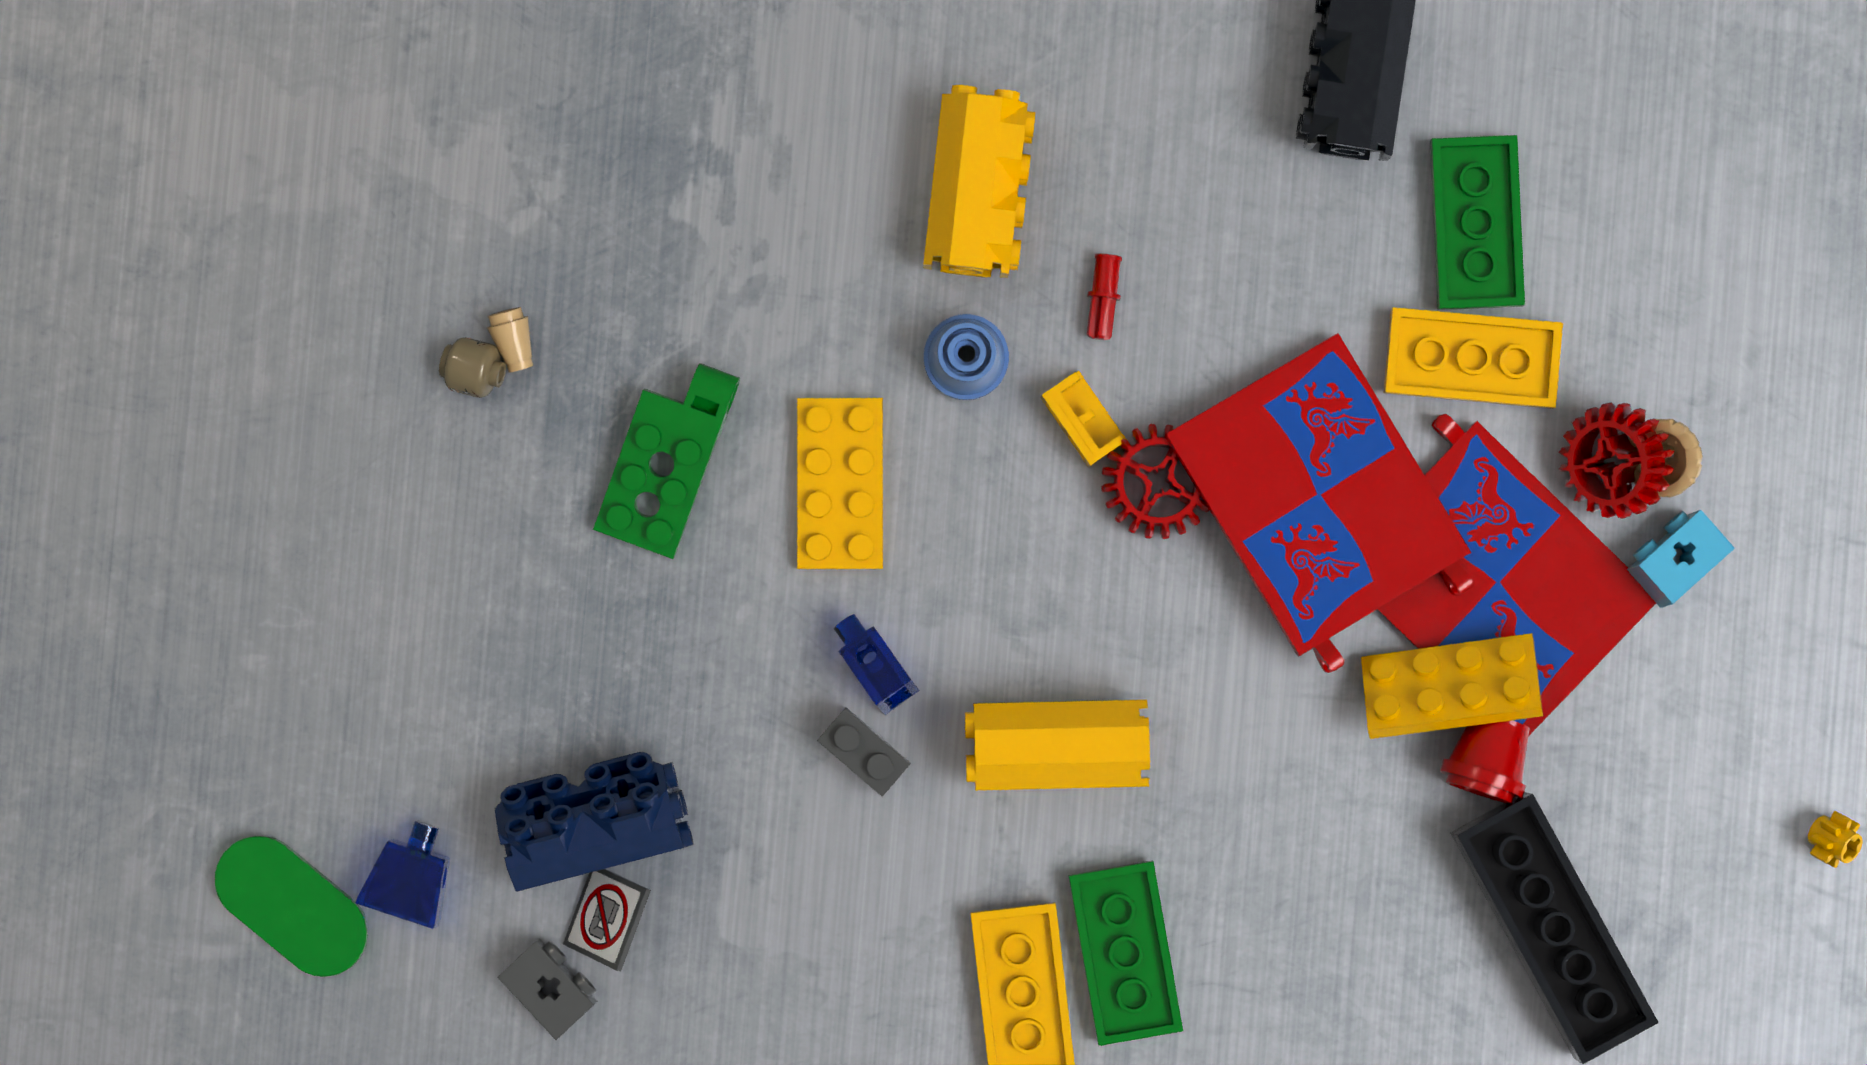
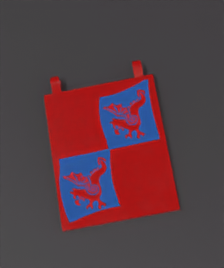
(1319, 497)
(1528, 567)

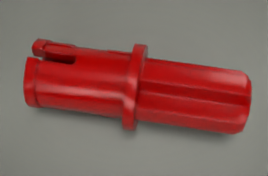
(1103, 296)

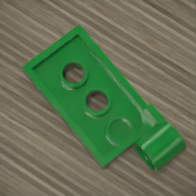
(689, 436)

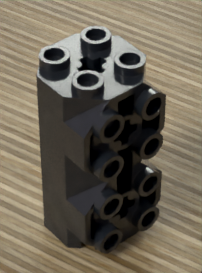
(1356, 77)

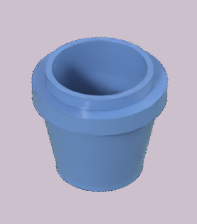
(960, 378)

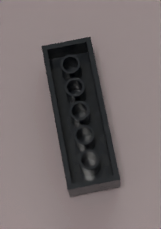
(1554, 928)

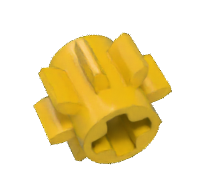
(1835, 839)

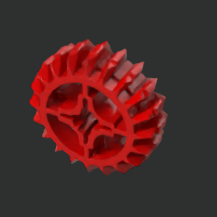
(1617, 493)
(1140, 514)

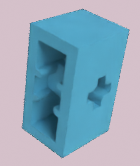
(1702, 550)

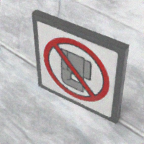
(606, 918)

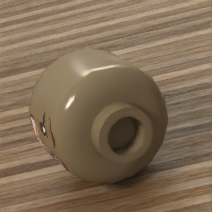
(472, 367)

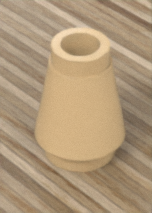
(512, 338)

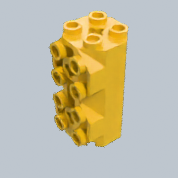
(978, 182)
(1058, 744)

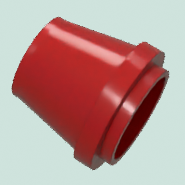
(1489, 761)

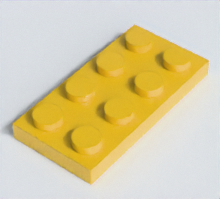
(1473, 358)
(839, 483)
(1451, 686)
(1022, 986)

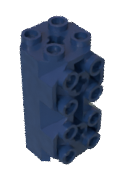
(613, 818)

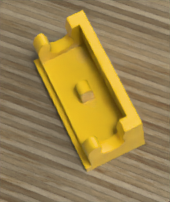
(1083, 418)

